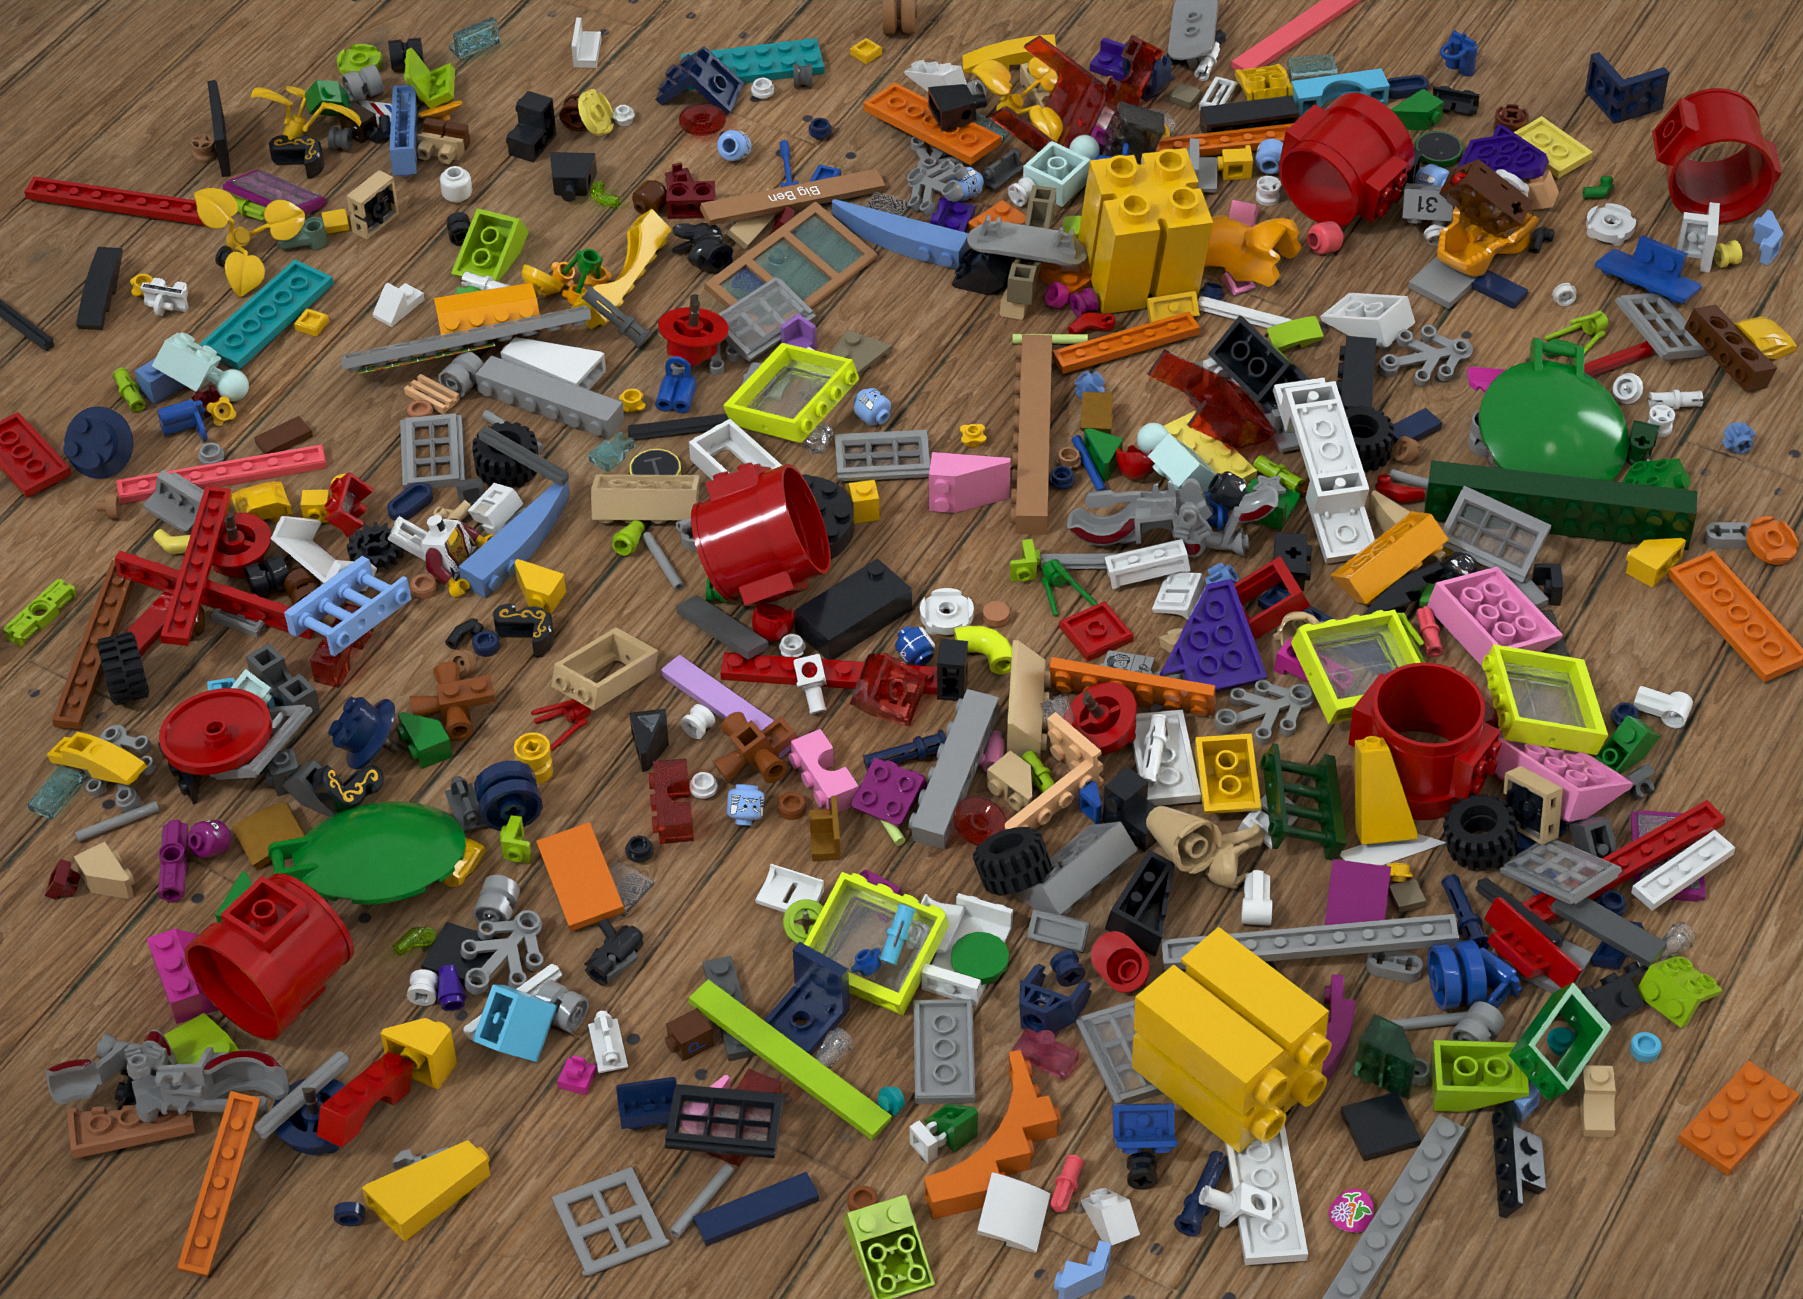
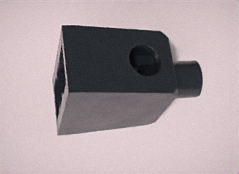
(954, 105)
(572, 174)

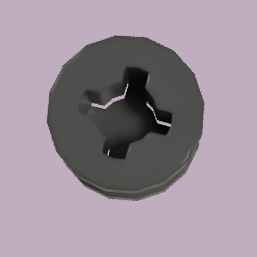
(802, 75)
(340, 138)

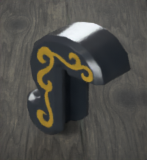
(298, 151)
(527, 622)
(352, 792)

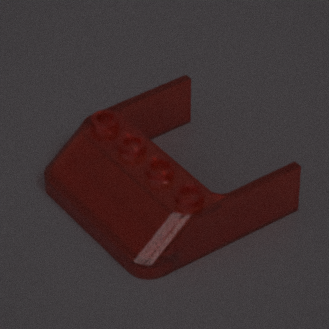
(1075, 98)
(1222, 405)

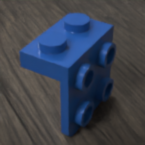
(1144, 1127)

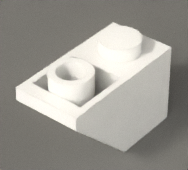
(1111, 1215)

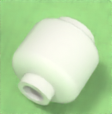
(456, 184)

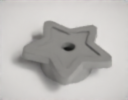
(1273, 481)

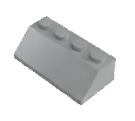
(1081, 866)

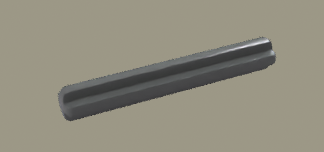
(523, 456)

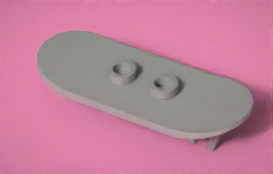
(1192, 30)
(1027, 242)

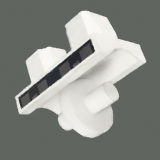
(165, 298)

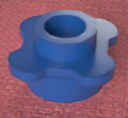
(867, 962)

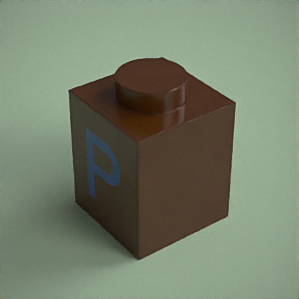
(689, 1035)

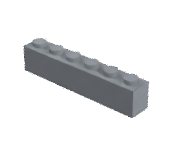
(550, 397)
(955, 768)

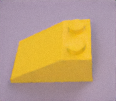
(1227, 773)

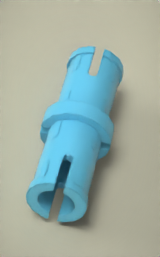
(891, 954)

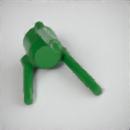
(1057, 576)

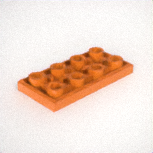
(580, 876)

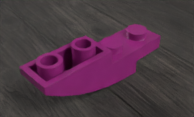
(1339, 1024)

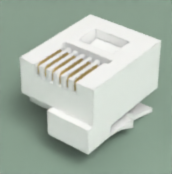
(496, 508)

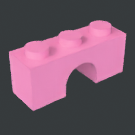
(812, 756)

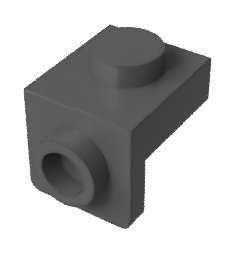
(280, 765)

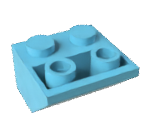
(514, 1022)

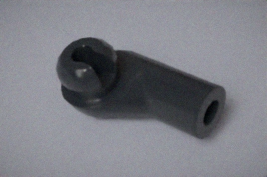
(461, 630)

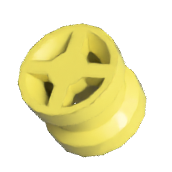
(1727, 253)

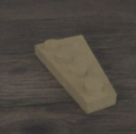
(861, 349)

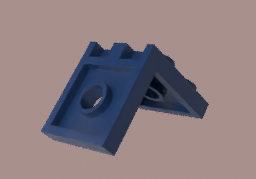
(702, 72)
(1628, 97)
(818, 996)

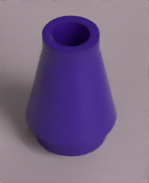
(450, 990)

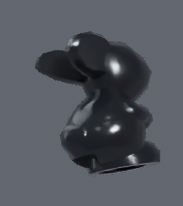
(706, 245)

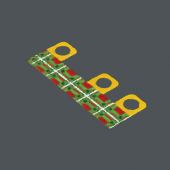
(445, 352)

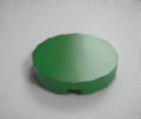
(980, 956)

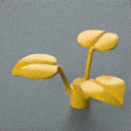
(997, 80)
(296, 124)
(241, 270)

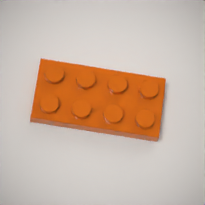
(1738, 1118)

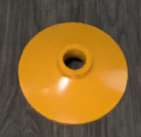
(441, 112)

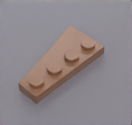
(112, 1130)

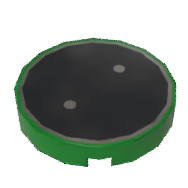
(1439, 148)

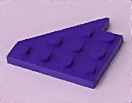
(1507, 152)
(1216, 642)

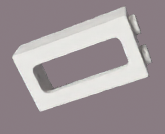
(727, 437)

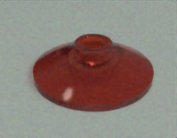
(702, 119)
(982, 813)

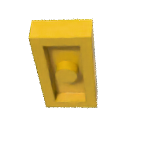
(1172, 305)

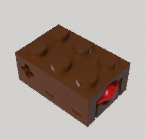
(1485, 197)

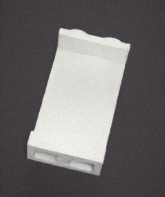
(296, 538)
(978, 917)

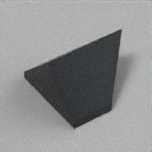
(649, 735)

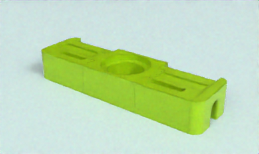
(27, 623)

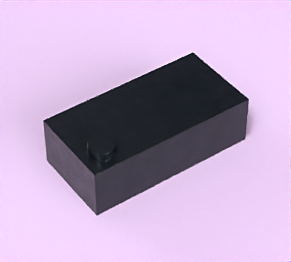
(853, 610)

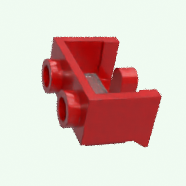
(345, 504)

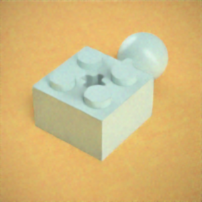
(1063, 167)
(197, 366)
(1173, 457)

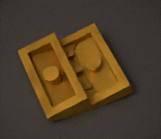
(265, 827)

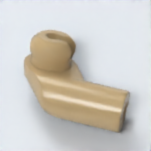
(459, 513)

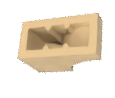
(1597, 1100)

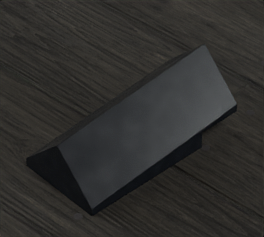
(1254, 362)

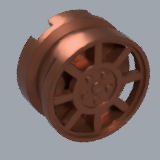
(570, 114)
(1511, 117)

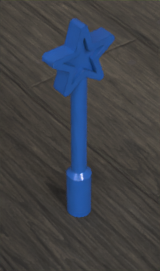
(785, 155)

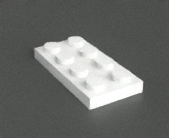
(1177, 771)

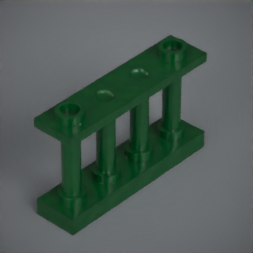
(1326, 794)

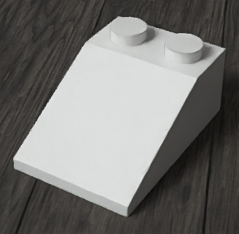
(1371, 316)

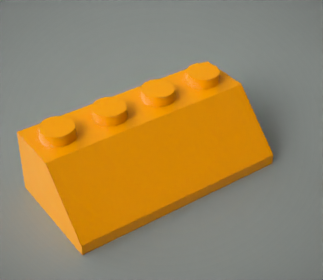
(485, 307)
(1390, 557)

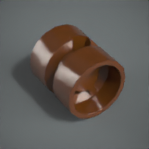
(300, 584)

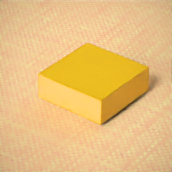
(866, 51)
(335, 221)
(311, 322)

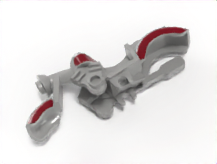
(1178, 510)
(163, 1082)

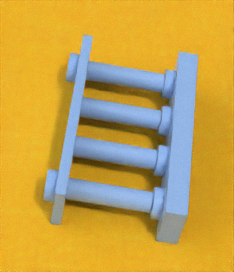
(335, 592)

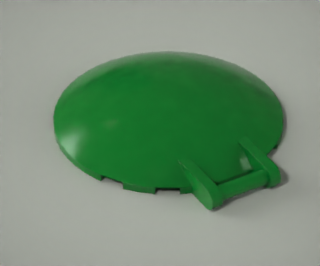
(1553, 418)
(374, 852)

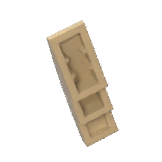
(1389, 513)

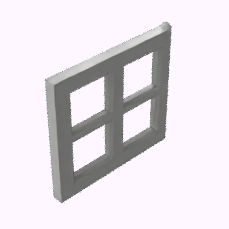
(609, 1221)

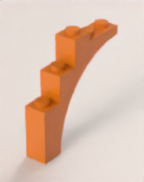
(1005, 1153)

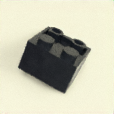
(982, 272)

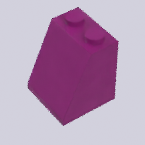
(1357, 892)

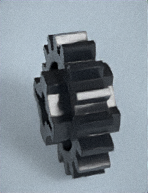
(374, 546)

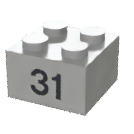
(1426, 203)

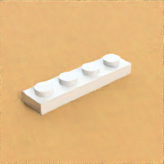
(1683, 870)

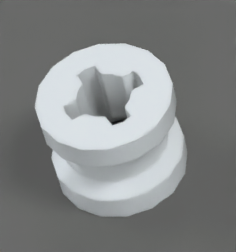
(1268, 190)
(1021, 192)
(1662, 416)
(698, 721)
(423, 987)

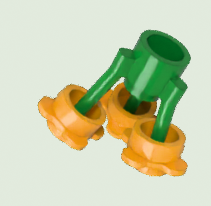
(589, 264)

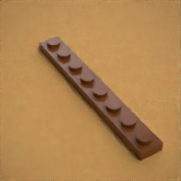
(87, 663)

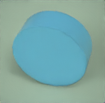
(1645, 1047)

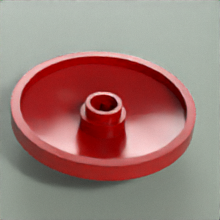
(215, 731)

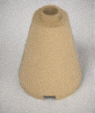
(1184, 838)

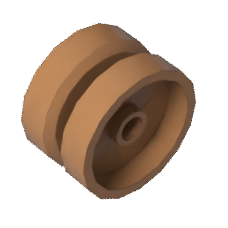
(899, 9)

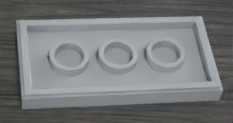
(944, 1051)

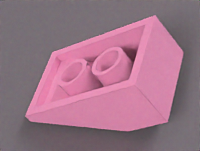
(967, 481)

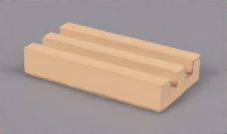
(434, 391)

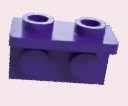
(1109, 59)
(953, 215)

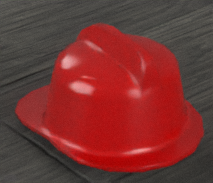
(1120, 962)

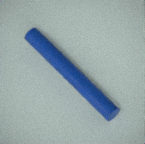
(1088, 463)

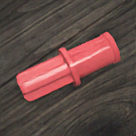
(1429, 632)
(1066, 1183)

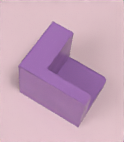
(799, 332)

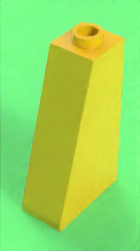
(1379, 796)
(427, 1188)

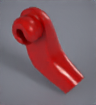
(1092, 321)
(1398, 493)

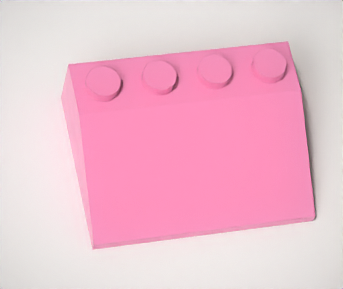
(1488, 611)
(1584, 780)

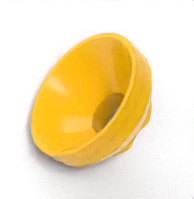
(542, 282)

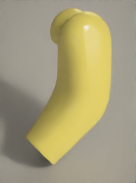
(171, 544)

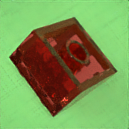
(889, 689)

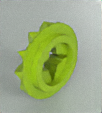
(795, 913)

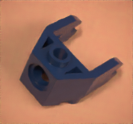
(1160, 80)
(1058, 1009)

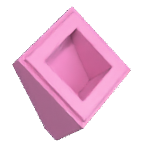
(1236, 287)

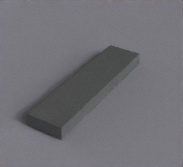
(722, 627)
(1612, 929)

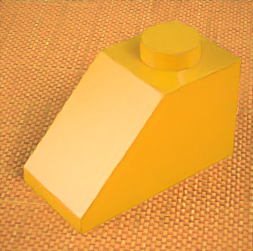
(864, 500)
(1654, 559)
(540, 585)

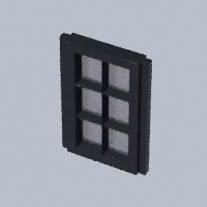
(724, 1121)

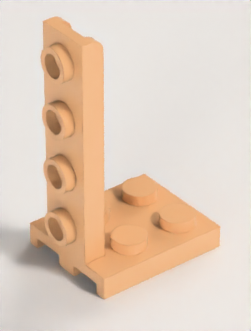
(1082, 759)

